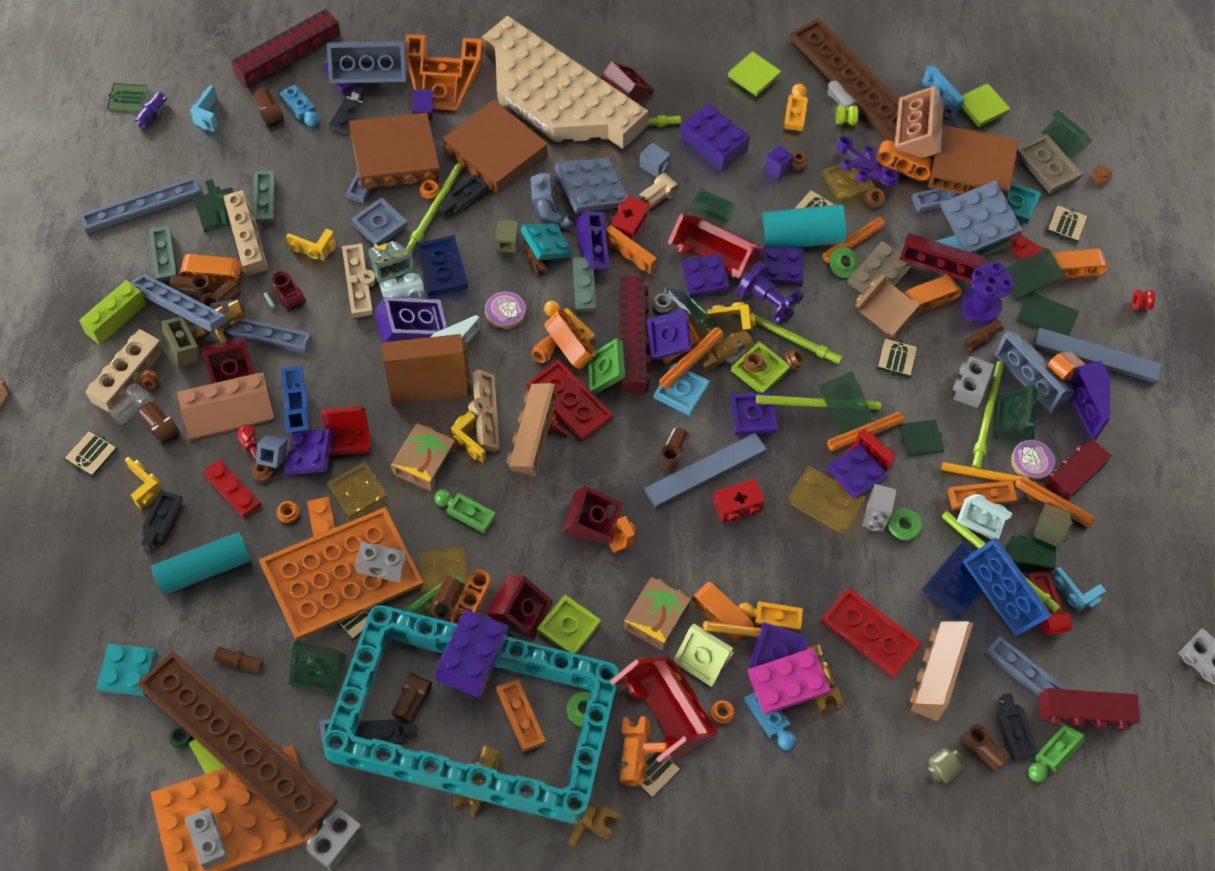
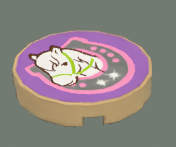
(505, 310)
(1033, 460)

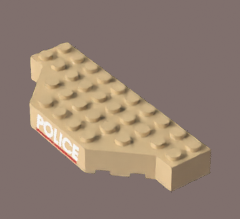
(556, 91)

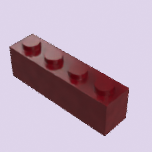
(940, 257)
(1089, 707)

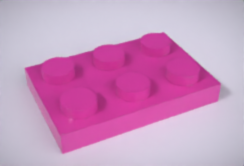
(788, 681)

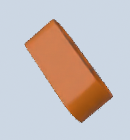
(910, 167)
(1081, 262)
(216, 268)
(935, 292)
(570, 339)
(1065, 365)
(472, 592)
(720, 609)

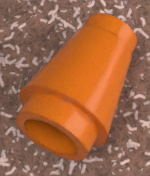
(544, 349)

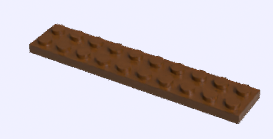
(842, 65)
(238, 744)

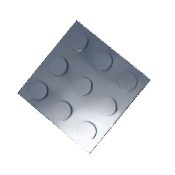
(591, 184)
(981, 217)

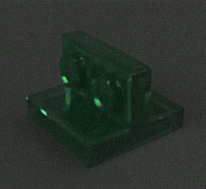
(1066, 134)
(212, 207)
(1017, 412)
(315, 667)

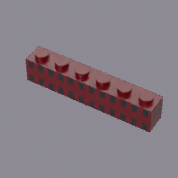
(286, 47)
(633, 333)

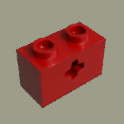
(630, 216)
(738, 501)

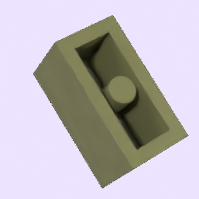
(180, 342)
(1053, 525)

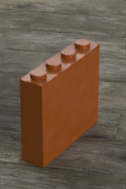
(495, 146)
(394, 150)
(972, 160)
(426, 369)

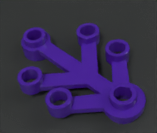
(886, 176)

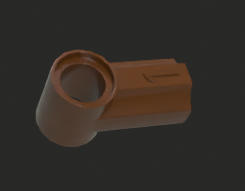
(269, 110)
(195, 286)
(226, 292)
(160, 425)
(674, 448)
(446, 596)
(413, 692)
(986, 748)

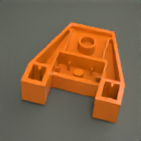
(445, 76)

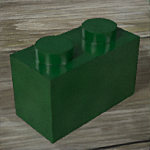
(1031, 554)

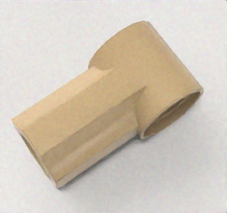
(662, 188)

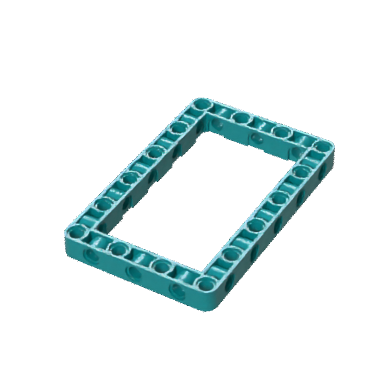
(455, 776)

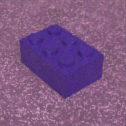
(715, 137)
(472, 653)

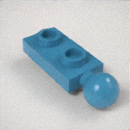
(300, 105)
(772, 723)

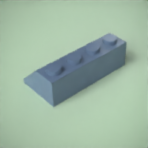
(366, 62)
(1032, 369)

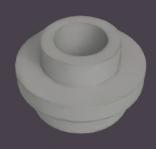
(665, 299)

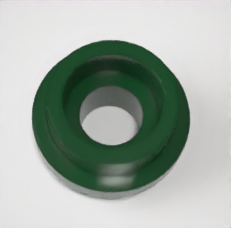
(174, 736)

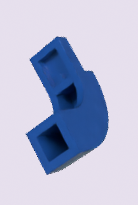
(296, 399)

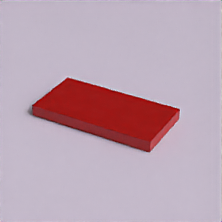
(575, 403)
(871, 632)

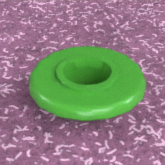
(836, 265)
(908, 516)
(573, 713)

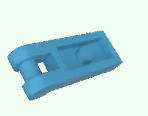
(947, 92)

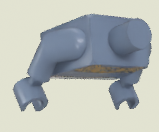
(545, 199)

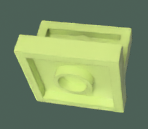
(703, 655)

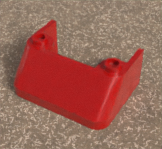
(708, 239)
(671, 702)

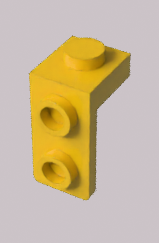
(316, 251)
(748, 319)
(460, 429)
(147, 493)

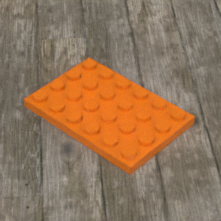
(319, 578)
(244, 821)

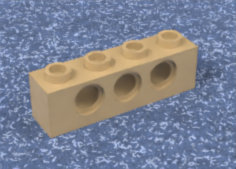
(246, 233)
(148, 351)

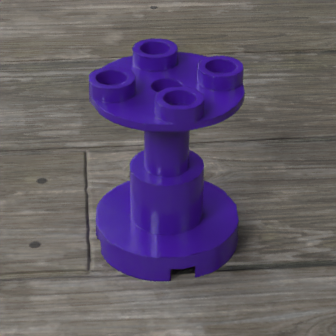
(762, 288)
(984, 300)

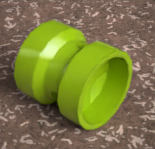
(846, 115)

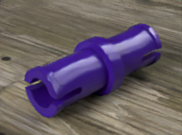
(150, 109)

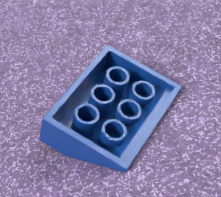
(1006, 587)

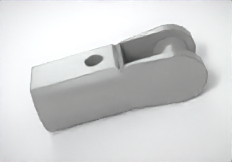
(838, 93)

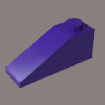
(593, 239)

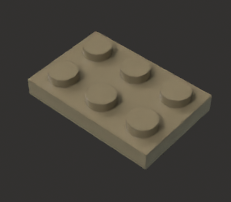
(1048, 163)
(881, 261)

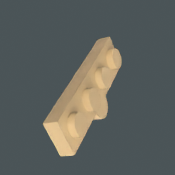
(358, 280)
(485, 410)

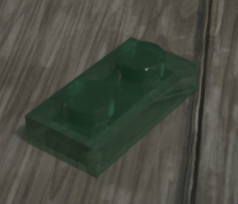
(713, 205)

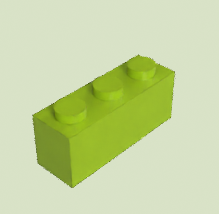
(112, 312)

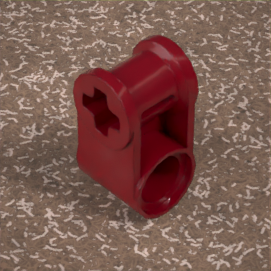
(289, 293)

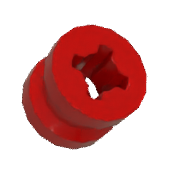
(1143, 299)

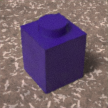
(423, 102)
(778, 162)

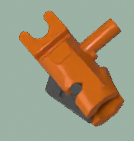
(634, 751)

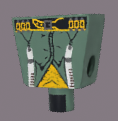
(390, 261)

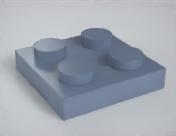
(379, 222)

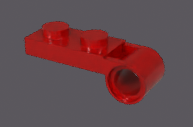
(1060, 621)

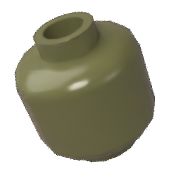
(946, 765)

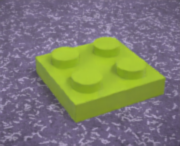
(772, 372)
(569, 625)

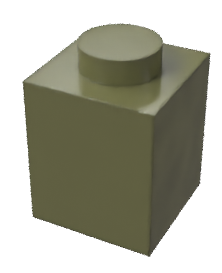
(506, 236)

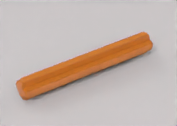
(858, 237)
(691, 358)
(873, 427)
(1047, 496)

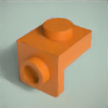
(623, 536)

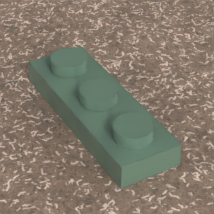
(264, 196)
(163, 253)
(583, 286)

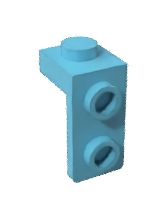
(200, 112)
(1073, 594)

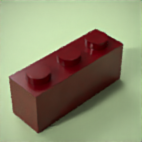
(1078, 470)

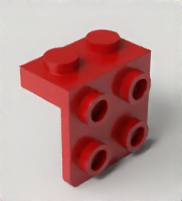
(349, 430)
(882, 455)

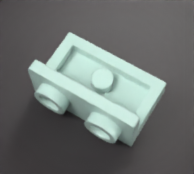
(404, 287)
(983, 516)

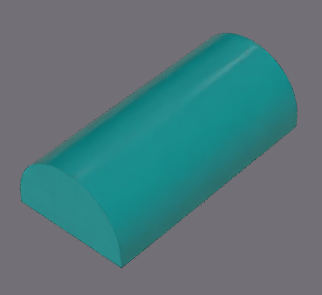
(805, 226)
(201, 563)

